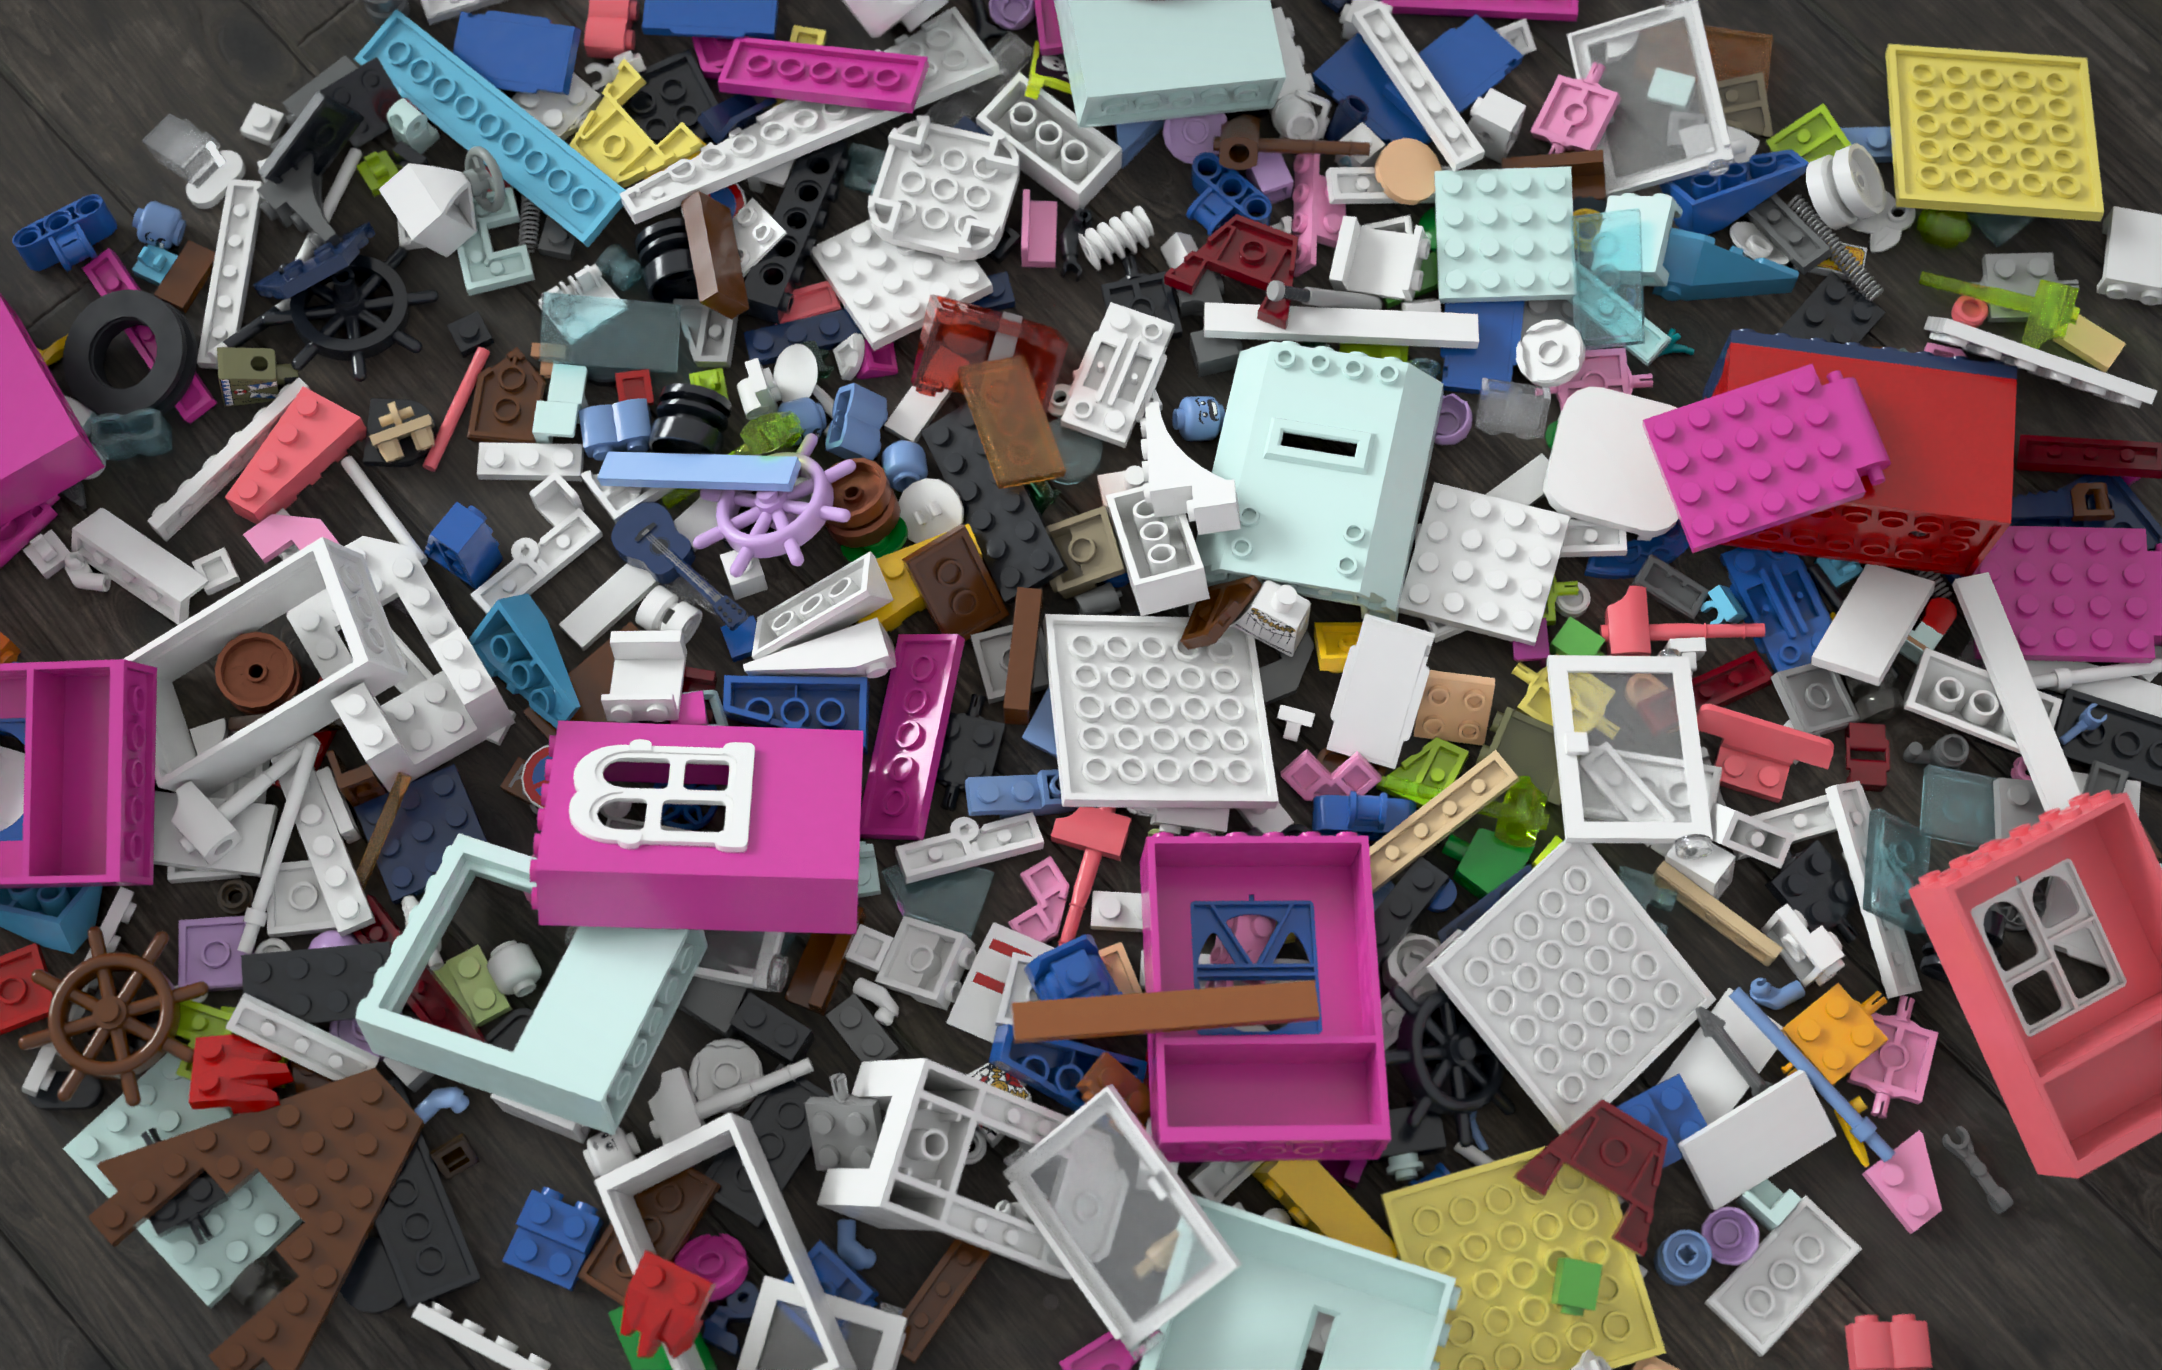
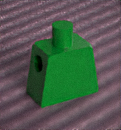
(1485, 861)

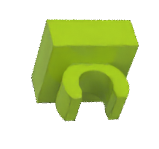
(377, 170)
(710, 379)

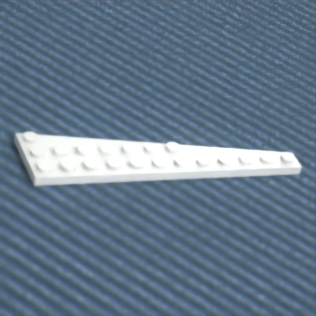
(799, 127)

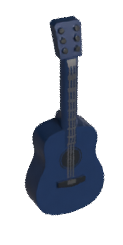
(651, 541)

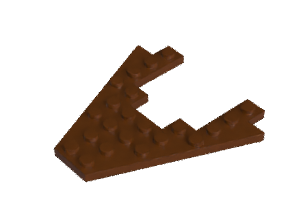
(325, 1154)

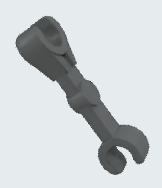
(1997, 1197)

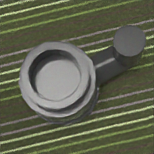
(1947, 752)

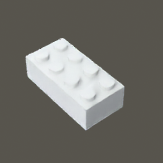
(1050, 145)
(1157, 554)

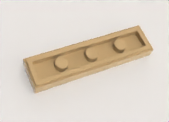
(1717, 914)

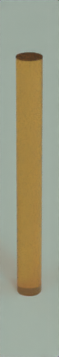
(382, 828)

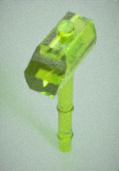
(2049, 309)
(761, 435)
(1518, 816)

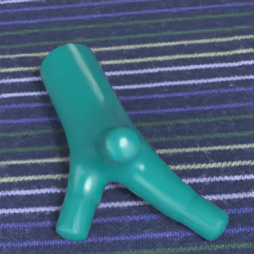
(1675, 348)

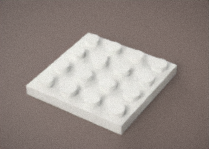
(891, 284)
(1483, 564)

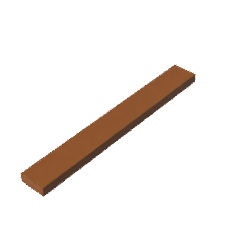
(1164, 1011)

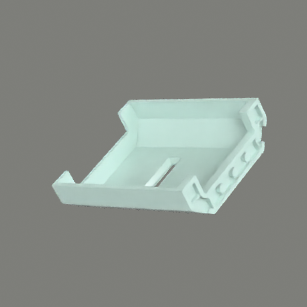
(1316, 517)
(1266, 1308)

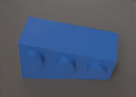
(464, 545)

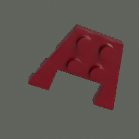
(1247, 254)
(1616, 1155)

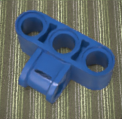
(1216, 208)
(66, 234)
(1359, 814)

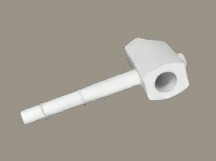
(208, 827)
(679, 1113)

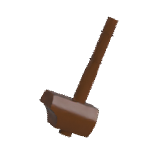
(1241, 144)

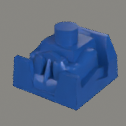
(1071, 972)

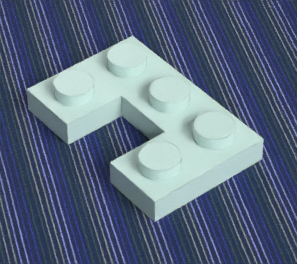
(492, 270)

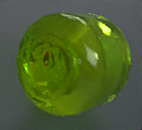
(1943, 227)

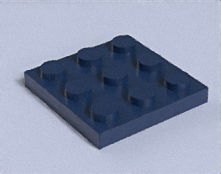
(425, 825)

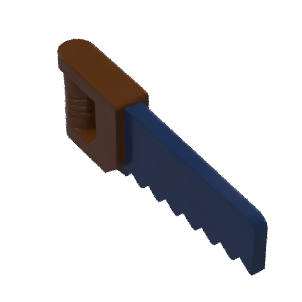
(2064, 504)

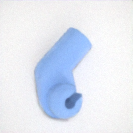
(442, 1098)

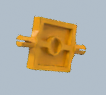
(1836, 1033)

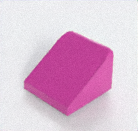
(878, 362)
(692, 710)

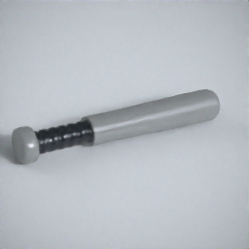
(1322, 297)

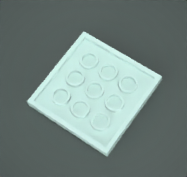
(1504, 234)

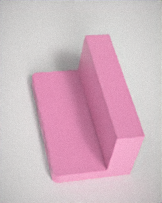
(1038, 232)

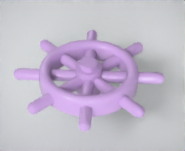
(777, 511)

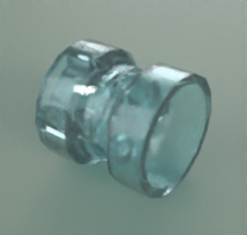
(617, 265)

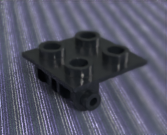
(371, 94)

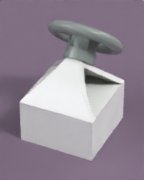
(438, 202)

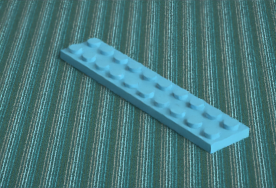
(482, 116)

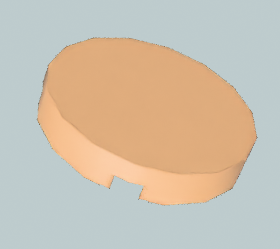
(1407, 171)

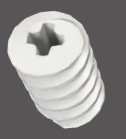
(1116, 237)

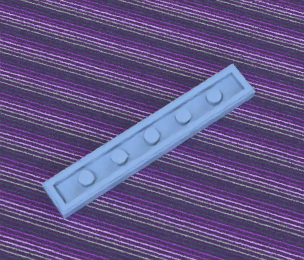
(699, 471)

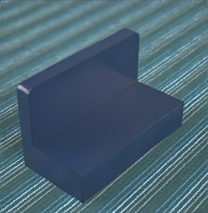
(733, 113)

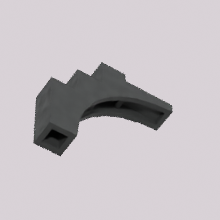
(299, 195)

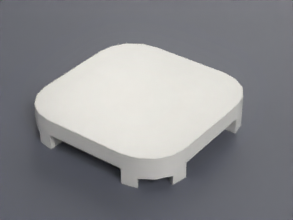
(944, 190)
(1605, 466)

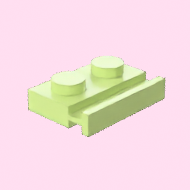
(473, 986)

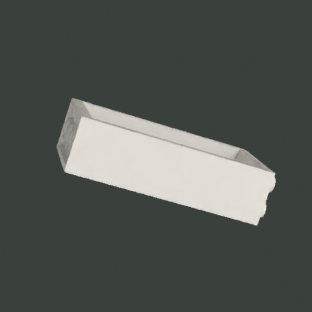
(245, 611)
(729, 1130)

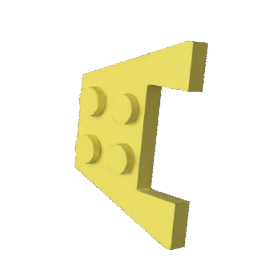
(619, 145)

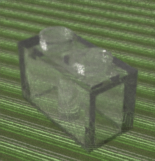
(184, 149)
(1512, 408)

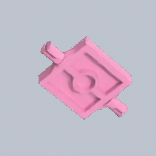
(1576, 113)
(1603, 369)
(1899, 1065)

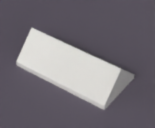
(823, 607)
(1964, 699)

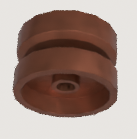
(870, 502)
(244, 660)

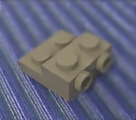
(1088, 550)

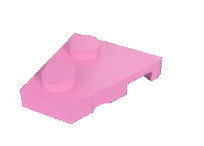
(1907, 1183)

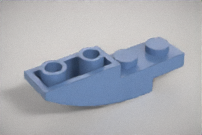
(1015, 795)

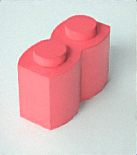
(609, 27)
(1888, 1345)

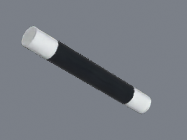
(247, 332)

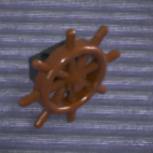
(135, 1026)

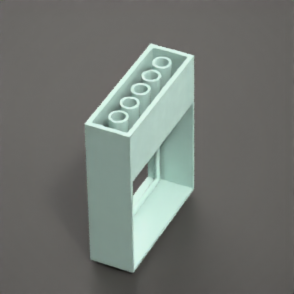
(590, 1027)

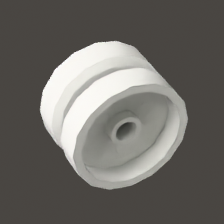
(1845, 186)

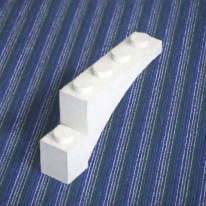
(1180, 484)

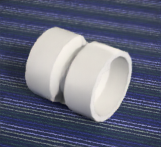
(663, 612)

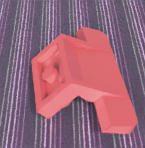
(1759, 752)

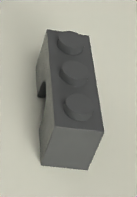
(1208, 353)

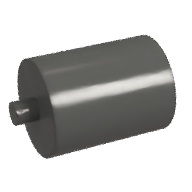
(1099, 600)

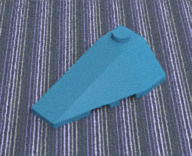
(1710, 272)
(521, 650)
(52, 915)

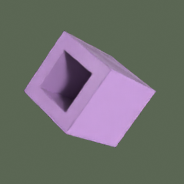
(1271, 177)

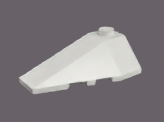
(850, 652)

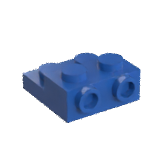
(1668, 1111)
(553, 1238)
(838, 1277)

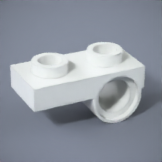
(759, 391)

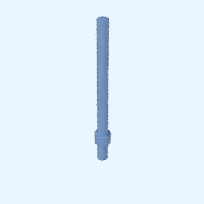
(1862, 1127)

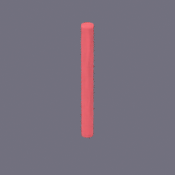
(456, 409)

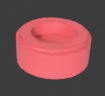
(1969, 311)

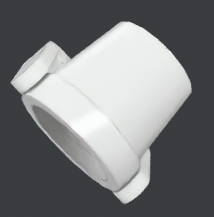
(1296, 117)

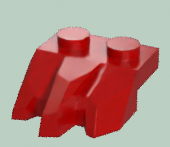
(235, 1074)
(664, 1306)

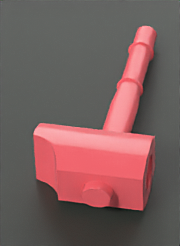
(1630, 634)
(1098, 834)

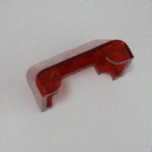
(964, 334)

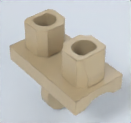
(388, 440)

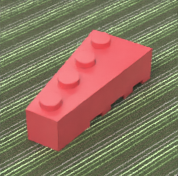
(294, 455)

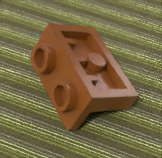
(1131, 1089)

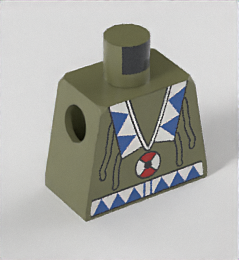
(251, 375)

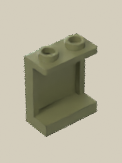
(1527, 749)

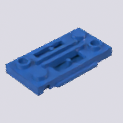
(711, 18)
(518, 51)
(1464, 65)
(1359, 73)
(1496, 353)
(1782, 596)

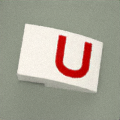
(984, 985)

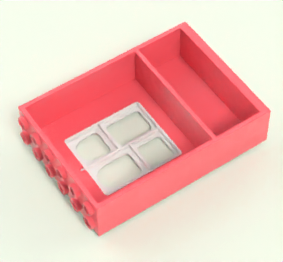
(2092, 1071)

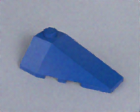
(1718, 200)

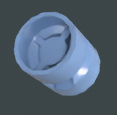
(1682, 1257)

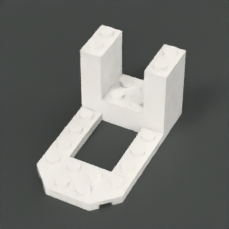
(434, 717)
(924, 1153)

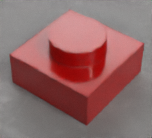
(634, 385)

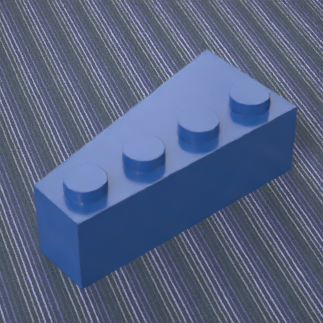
(799, 702)
(1053, 1065)

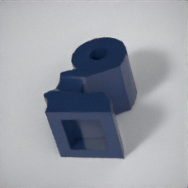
(739, 1310)

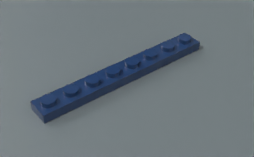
(836, 326)

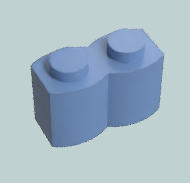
(856, 423)
(616, 428)

